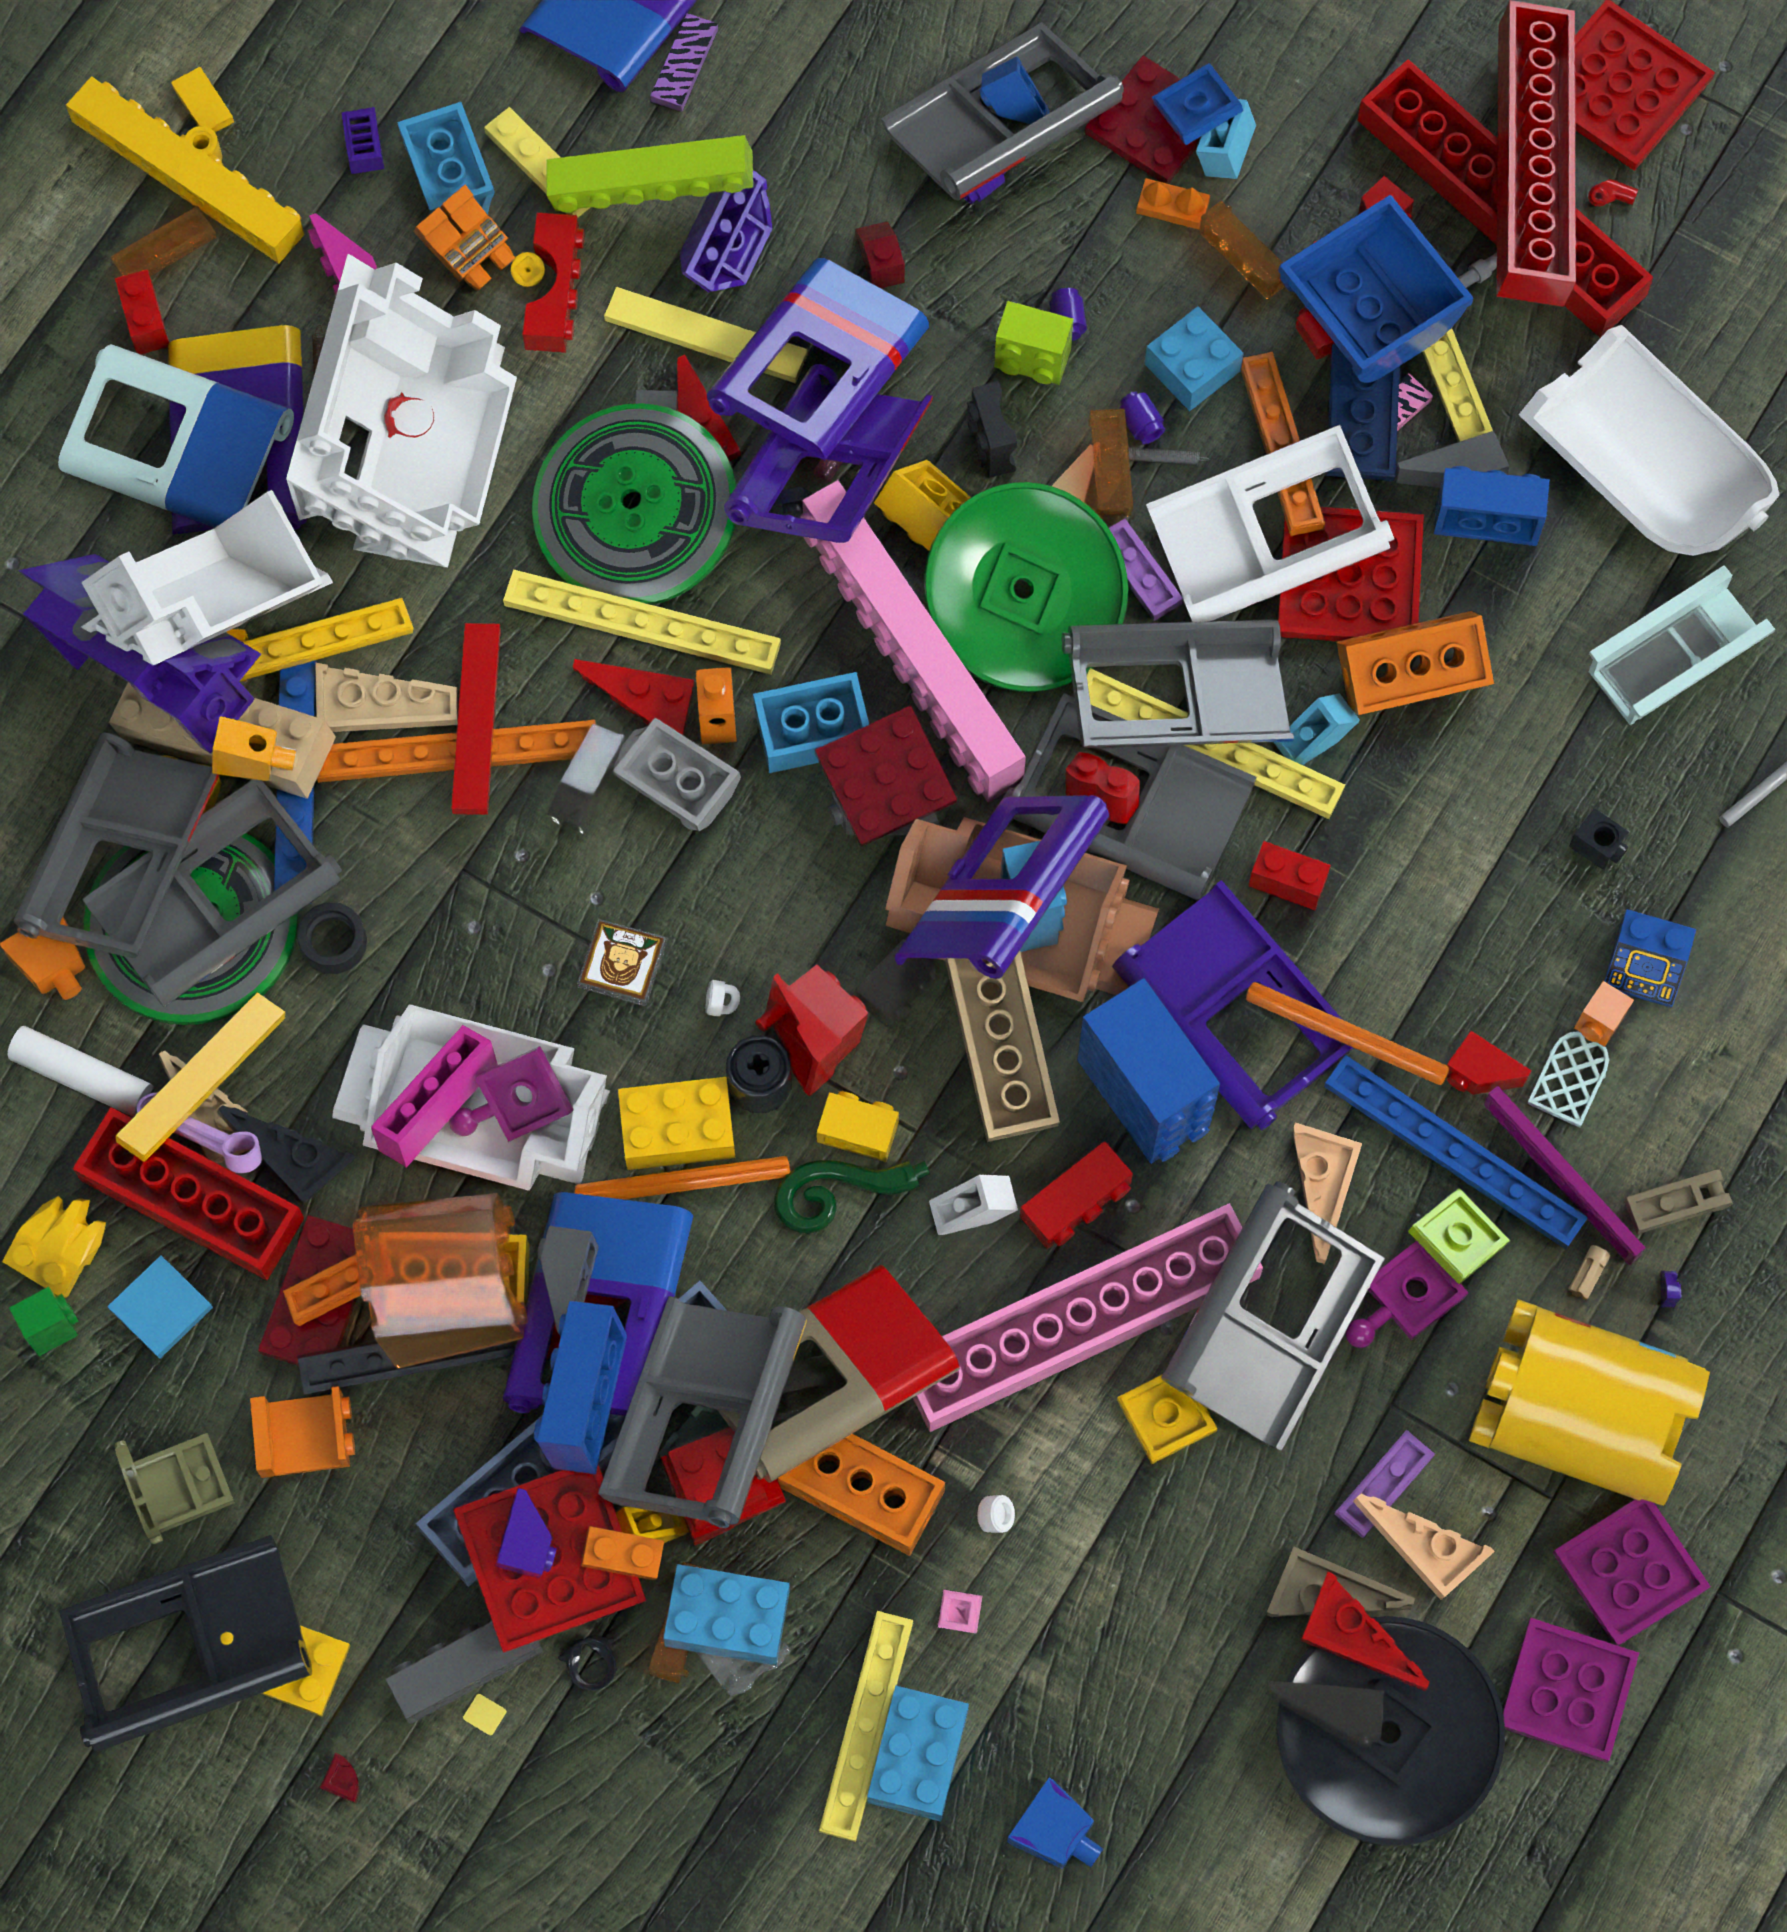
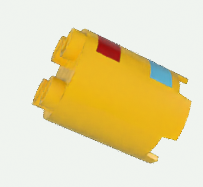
(1589, 1403)

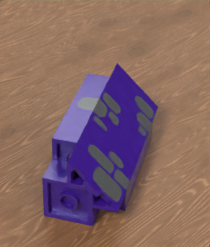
(189, 686)

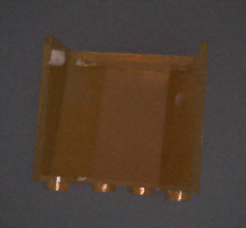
(438, 1276)

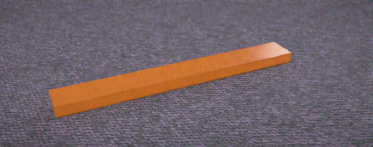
(438, 751)

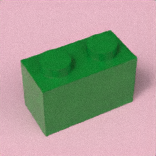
(45, 1320)

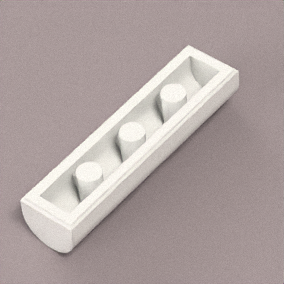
(77, 1070)

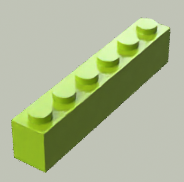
(650, 173)

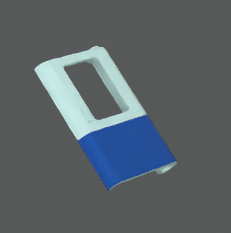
(212, 456)

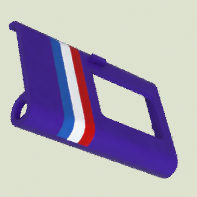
(998, 915)

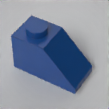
(1012, 93)

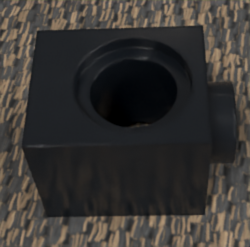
(1600, 825)

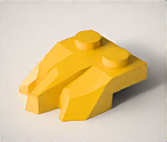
(56, 1245)

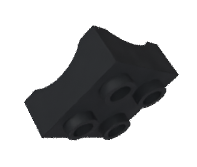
(993, 435)

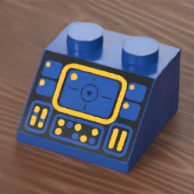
(1649, 957)

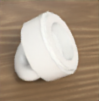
(715, 998)
(996, 1514)

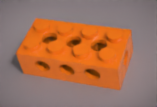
(1431, 679)
(866, 1508)

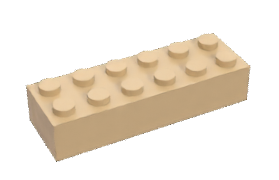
(151, 727)
(1003, 1049)

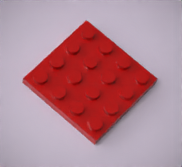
(1631, 84)
(1360, 597)
(567, 1595)

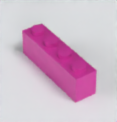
(433, 1096)

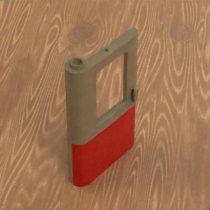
(881, 1351)

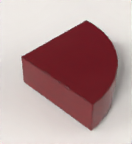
(341, 1779)

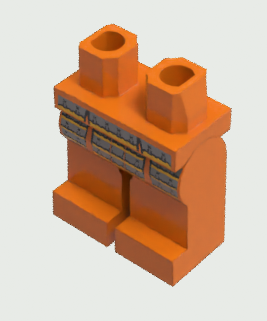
(465, 240)

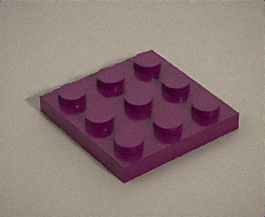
(1631, 1570)
(1569, 1690)

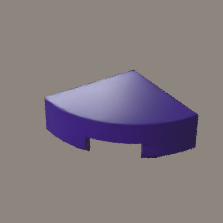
(1670, 1289)

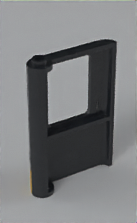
(228, 1592)

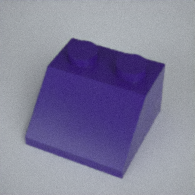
(525, 1540)

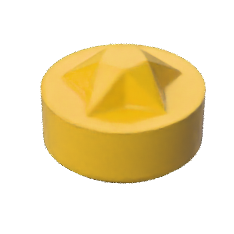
(527, 269)

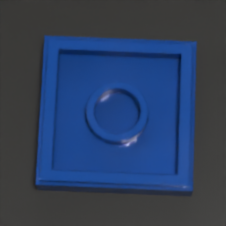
(1197, 103)

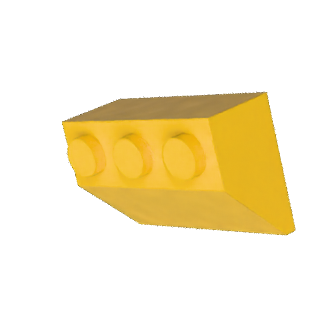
(920, 500)

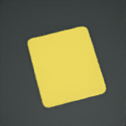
(484, 1714)

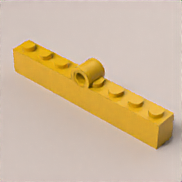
(187, 166)

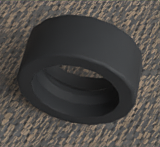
(323, 913)

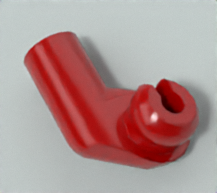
(1610, 191)

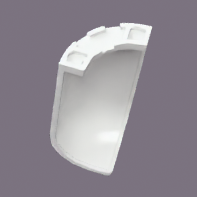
(1653, 448)

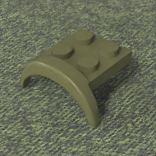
(174, 1484)

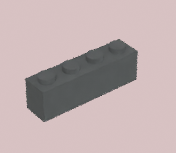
(454, 1670)

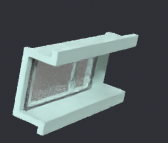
(1675, 646)

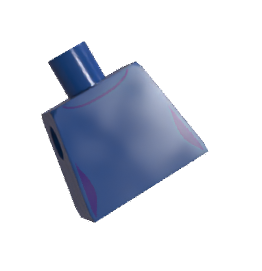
(1055, 1829)

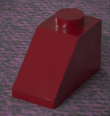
(881, 254)

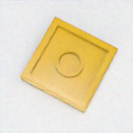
(1164, 1418)

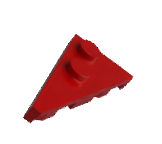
(694, 404)
(643, 692)

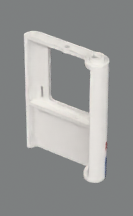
(1220, 545)

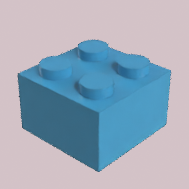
(1193, 358)

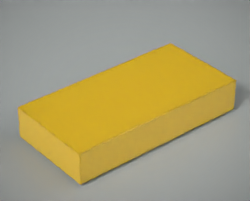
(202, 100)

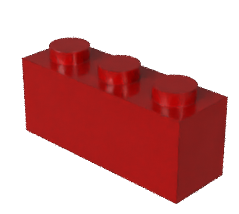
(1077, 1196)

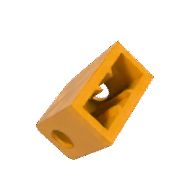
(248, 751)

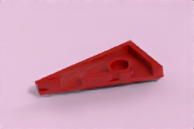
(1346, 1630)

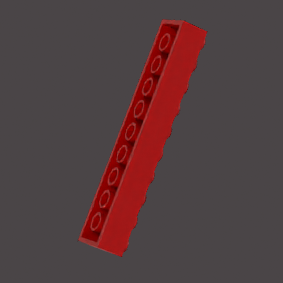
(1536, 154)
(1461, 164)

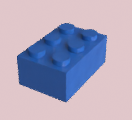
(1491, 506)

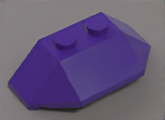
(727, 237)

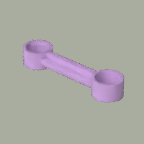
(219, 1141)

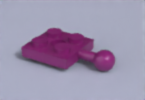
(512, 1114)
(1409, 1313)

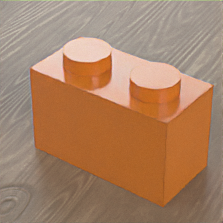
(622, 1553)

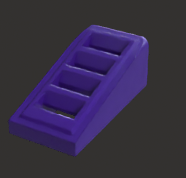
(364, 161)

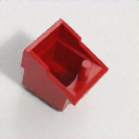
(814, 1023)
(694, 1475)

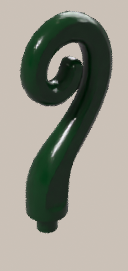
(885, 1181)

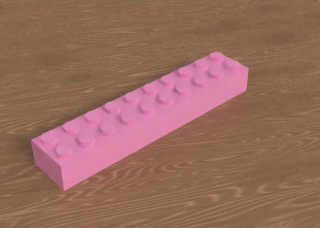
(918, 651)
(1081, 1316)

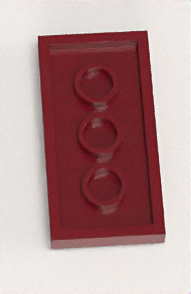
(318, 1248)

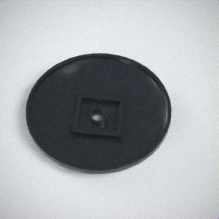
(1428, 1777)

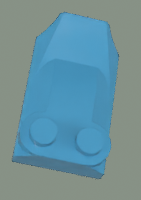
(446, 156)

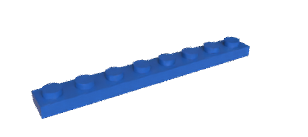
(297, 693)
(1455, 1152)

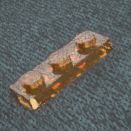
(165, 244)

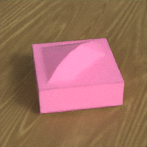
(960, 1611)

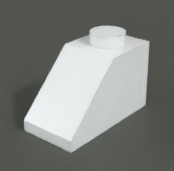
(973, 1204)

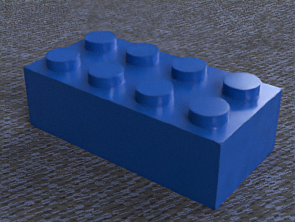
(581, 1387)

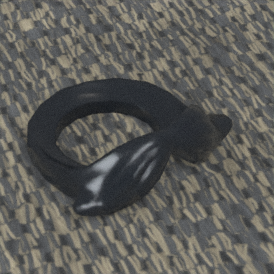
(572, 1658)

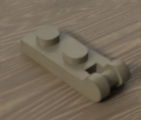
(1677, 1201)

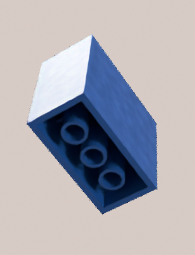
(1148, 1071)

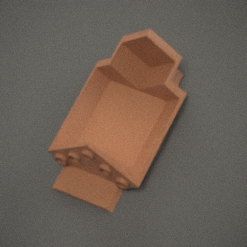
(1097, 916)

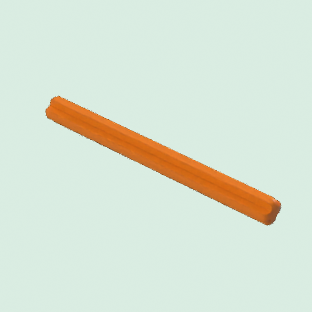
(1347, 1033)
(688, 1179)

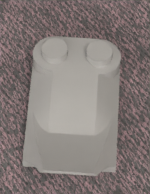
(676, 774)

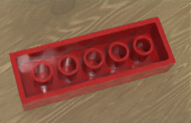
(192, 1197)

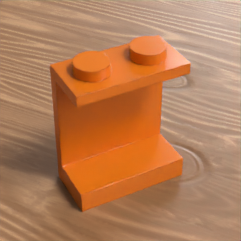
(301, 1434)

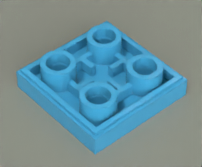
(160, 1306)

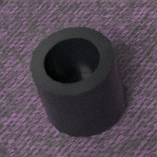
(763, 1091)

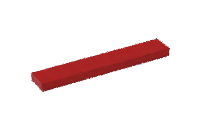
(476, 719)

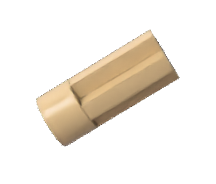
(1589, 1272)

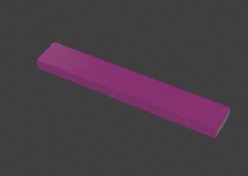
(1564, 1175)

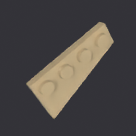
(373, 702)

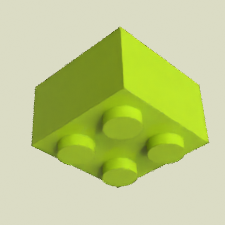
(1033, 343)

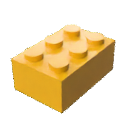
(676, 1123)

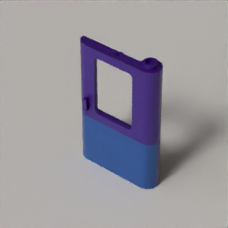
(608, 33)
(635, 1261)

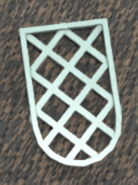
(1556, 1112)

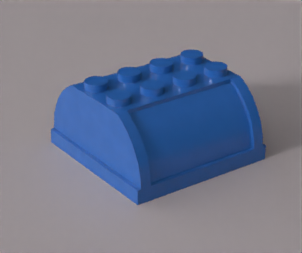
(1377, 289)

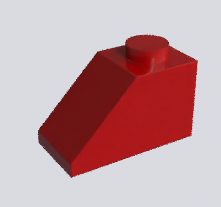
(1482, 1067)

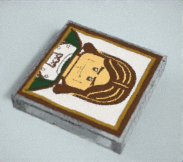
(622, 962)

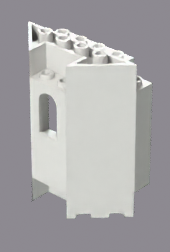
(407, 488)

